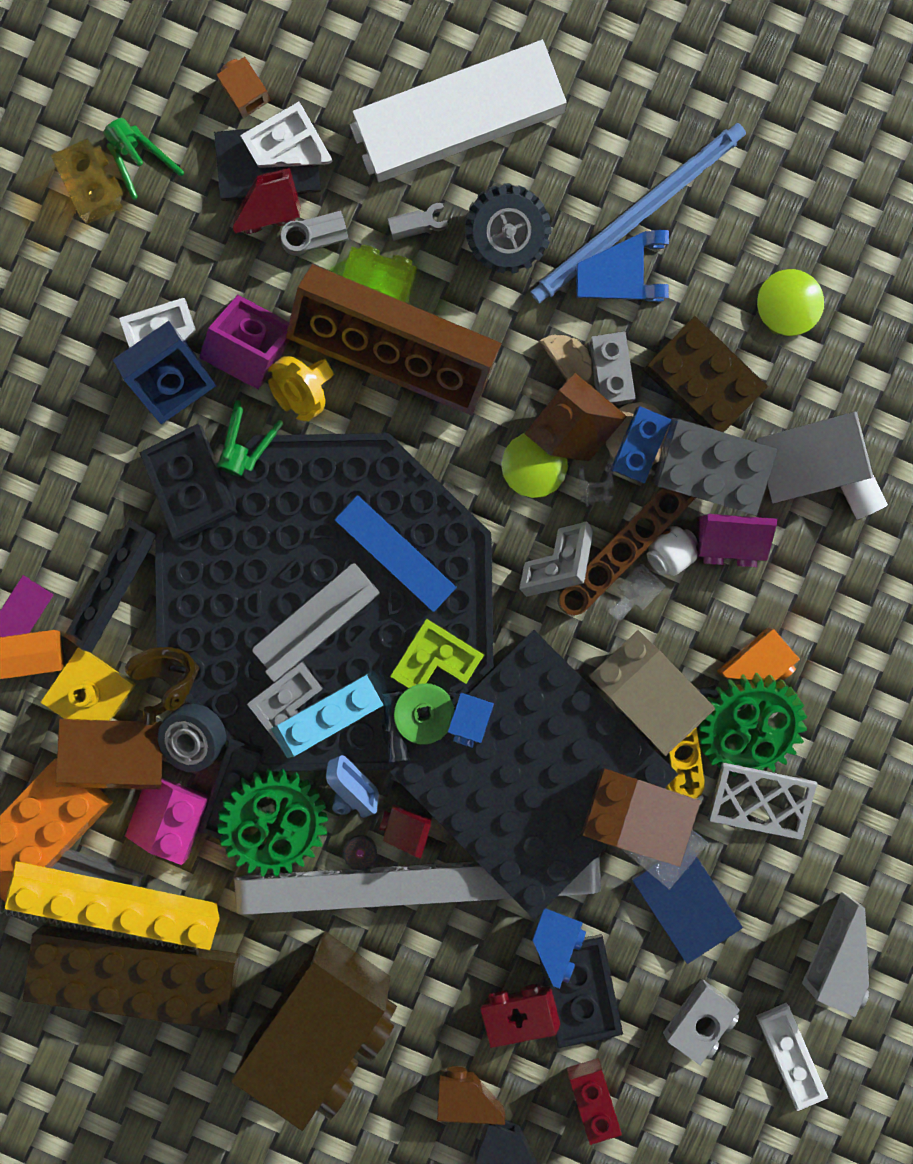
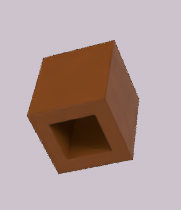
(243, 86)

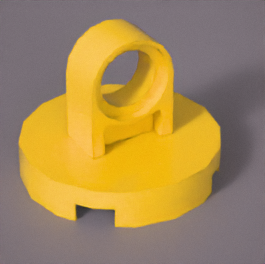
(299, 386)

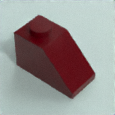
(406, 829)

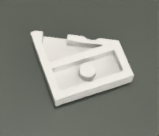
(286, 141)

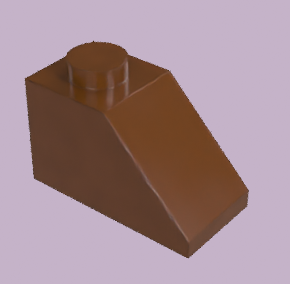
(467, 1099)

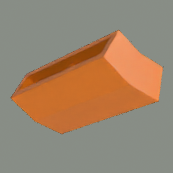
(31, 654)

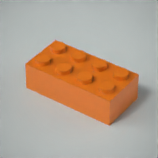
(46, 823)

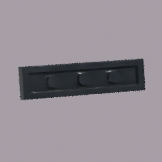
(110, 586)

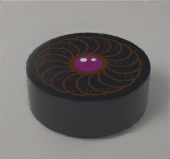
(360, 852)

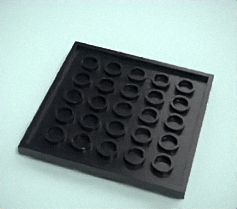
(531, 780)

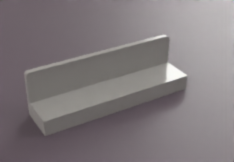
(315, 621)

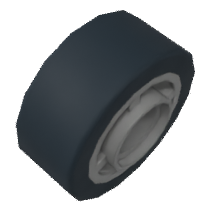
(193, 722)

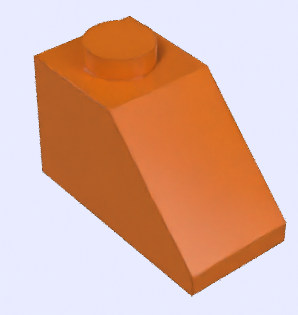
(763, 655)

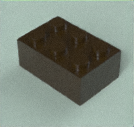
(705, 377)

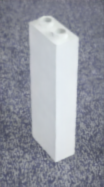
(458, 111)

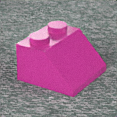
(167, 820)

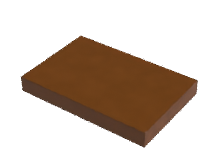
(108, 754)

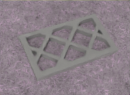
(771, 826)

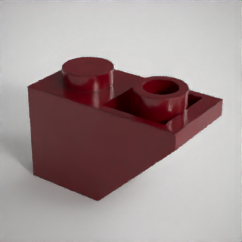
(268, 202)

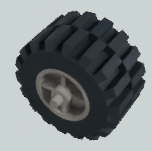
(507, 228)

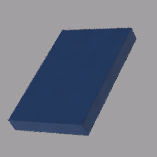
(690, 911)

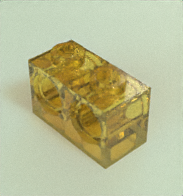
(83, 183)

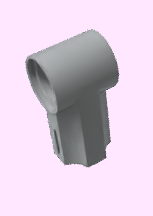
(319, 232)

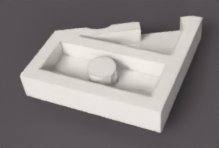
(142, 323)

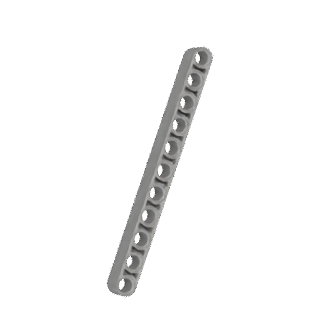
(382, 887)

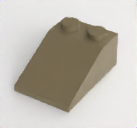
(652, 692)

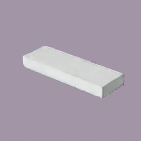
(792, 1056)

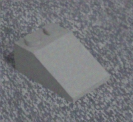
(840, 964)

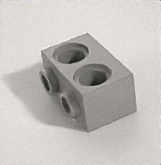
(612, 367)

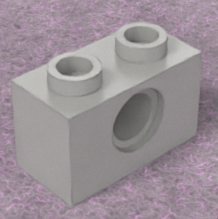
(702, 1002)

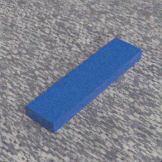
(395, 553)

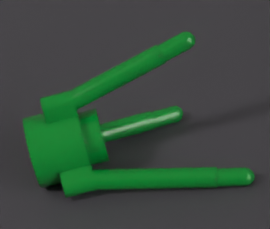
(124, 139)
(234, 456)

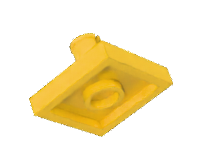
(87, 689)

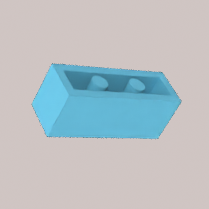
(326, 716)

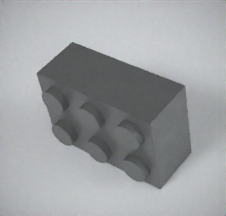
(714, 466)

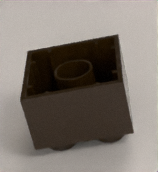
(308, 1040)

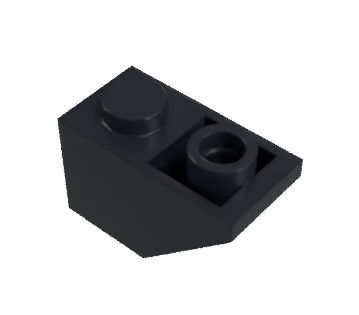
(503, 1145)

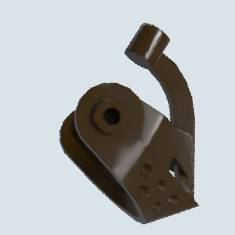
(157, 663)

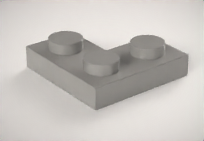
(564, 567)
(284, 697)

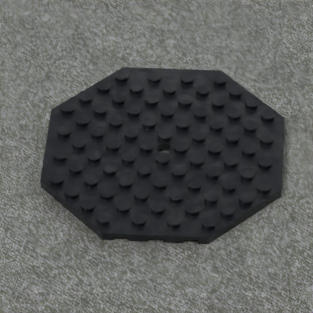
(282, 548)

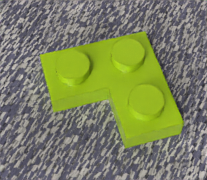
(436, 648)

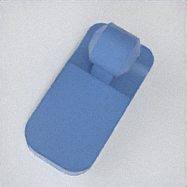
(352, 788)

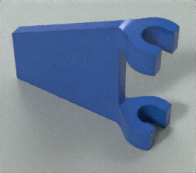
(620, 271)

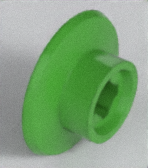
(429, 728)

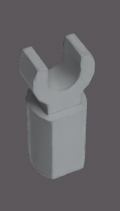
(416, 222)

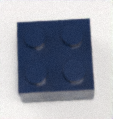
(164, 372)

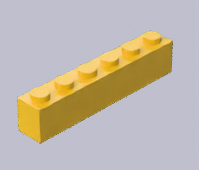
(111, 906)

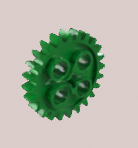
(752, 724)
(245, 812)

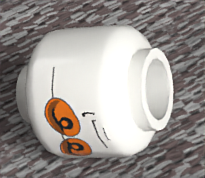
(673, 551)

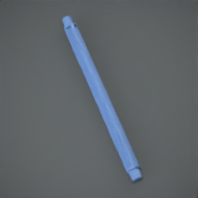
(640, 210)

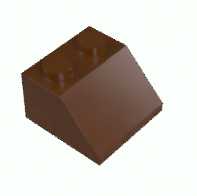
(575, 422)

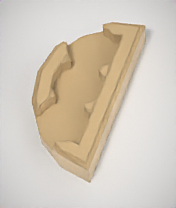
(568, 355)

